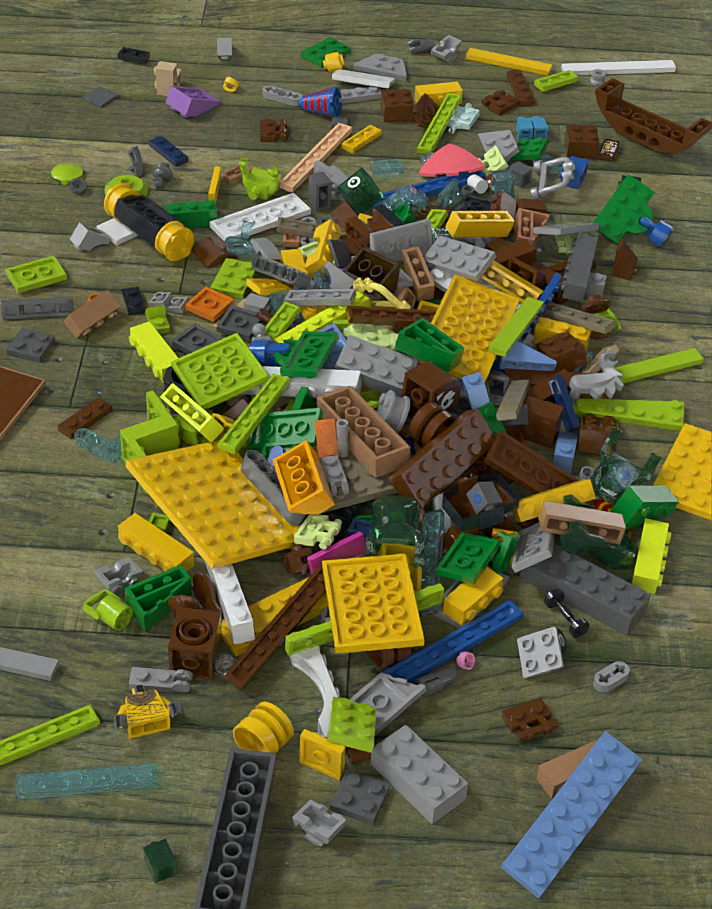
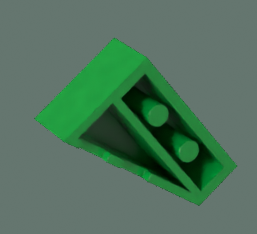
(429, 344)
(151, 595)

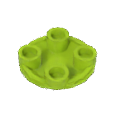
(67, 172)

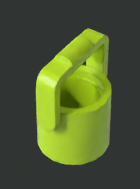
(110, 610)

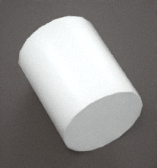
(478, 183)

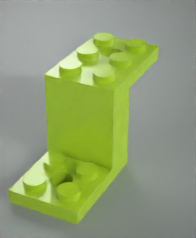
(152, 436)

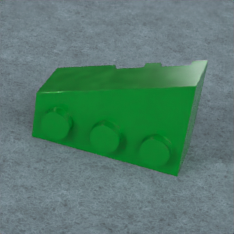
(643, 503)

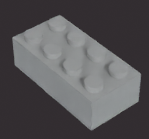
(379, 366)
(419, 774)

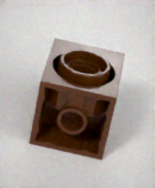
(195, 642)

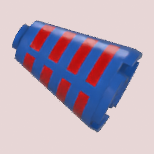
(323, 102)

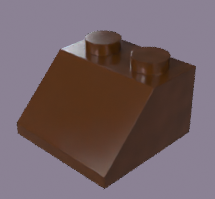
(527, 272)

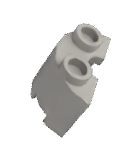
(447, 48)
(119, 576)
(318, 823)

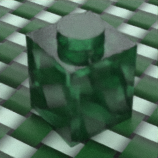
(160, 860)

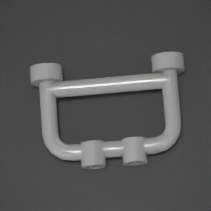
(541, 168)

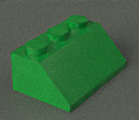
(193, 213)

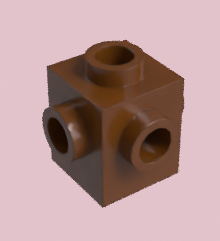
(296, 560)

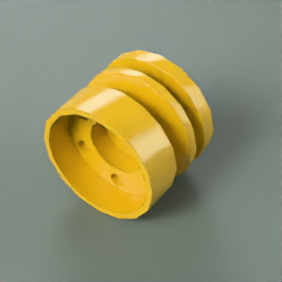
(264, 729)

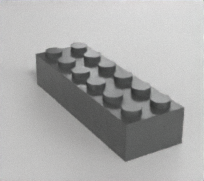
(590, 589)

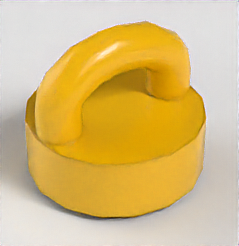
(232, 83)

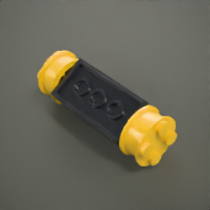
(149, 221)

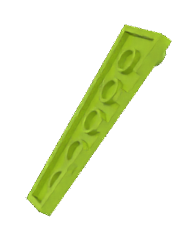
(637, 412)

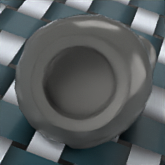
(162, 173)

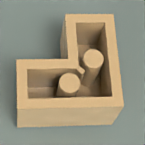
(166, 76)

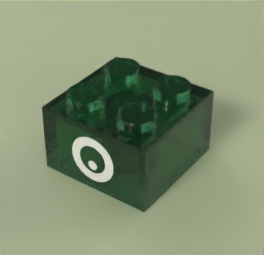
(360, 191)

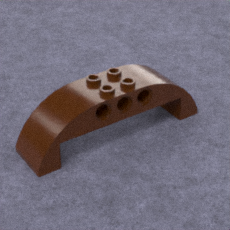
(646, 126)

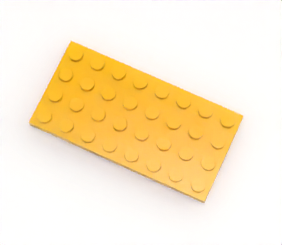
(473, 318)

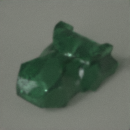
(608, 460)
(396, 522)
(578, 539)

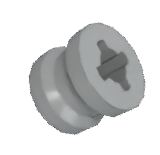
(597, 77)

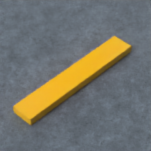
(509, 61)

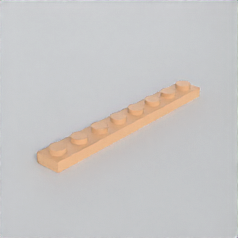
(319, 152)

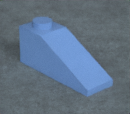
(526, 358)
(565, 451)

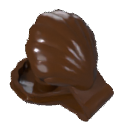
(594, 305)
(205, 595)

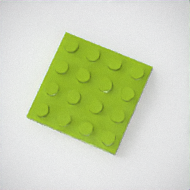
(219, 371)

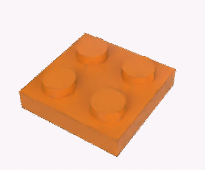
(209, 304)

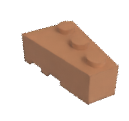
(524, 224)

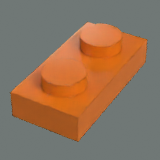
(326, 437)

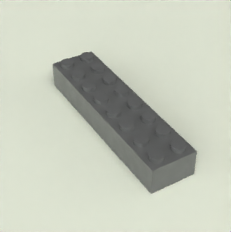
(237, 831)

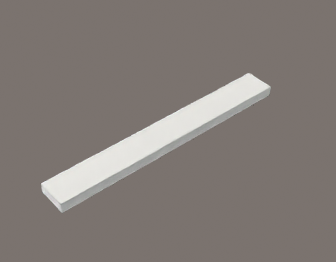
(621, 67)

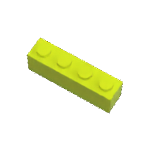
(152, 348)
(192, 412)
(650, 556)

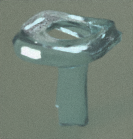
(243, 240)

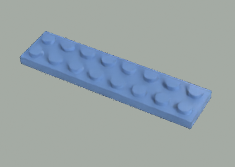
(571, 814)

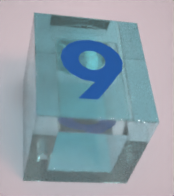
(621, 476)

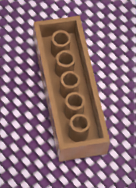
(369, 435)

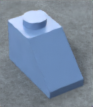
(475, 390)

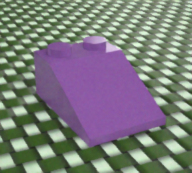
(190, 100)

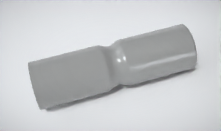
(342, 435)

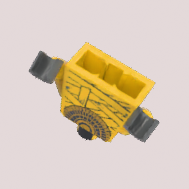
(146, 712)

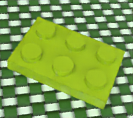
(36, 274)
(233, 277)
(352, 724)

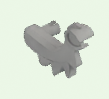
(597, 383)

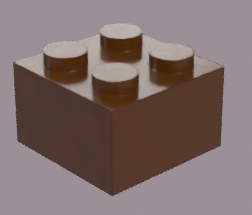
(397, 105)
(582, 141)
(565, 350)
(543, 422)

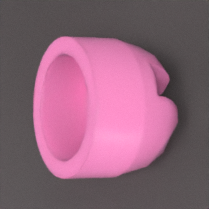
(465, 660)

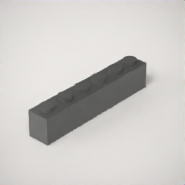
(578, 267)

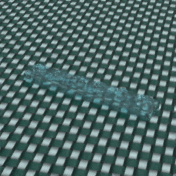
(433, 532)
(86, 781)

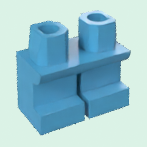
(531, 128)

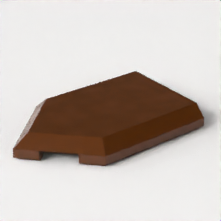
(425, 111)

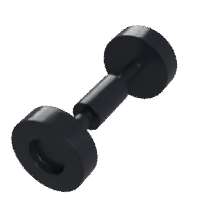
(579, 626)

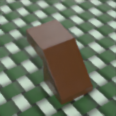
(532, 204)

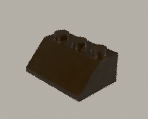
(375, 267)

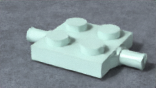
(463, 118)

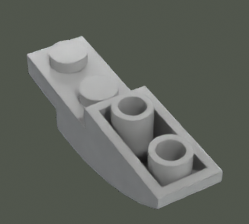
(334, 174)

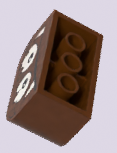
(431, 384)

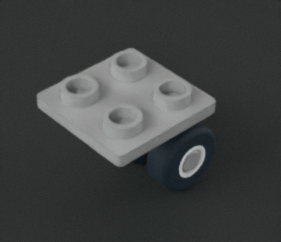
(541, 652)

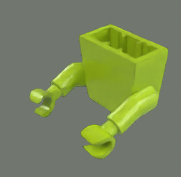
(259, 182)

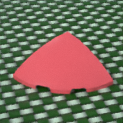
(451, 161)

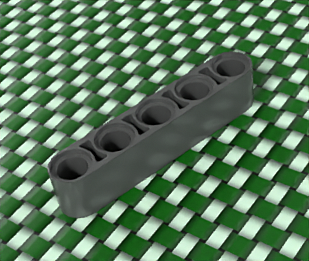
(281, 272)
(266, 480)

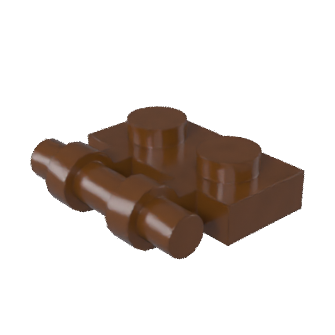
(503, 102)
(271, 131)
(527, 715)

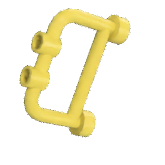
(369, 285)

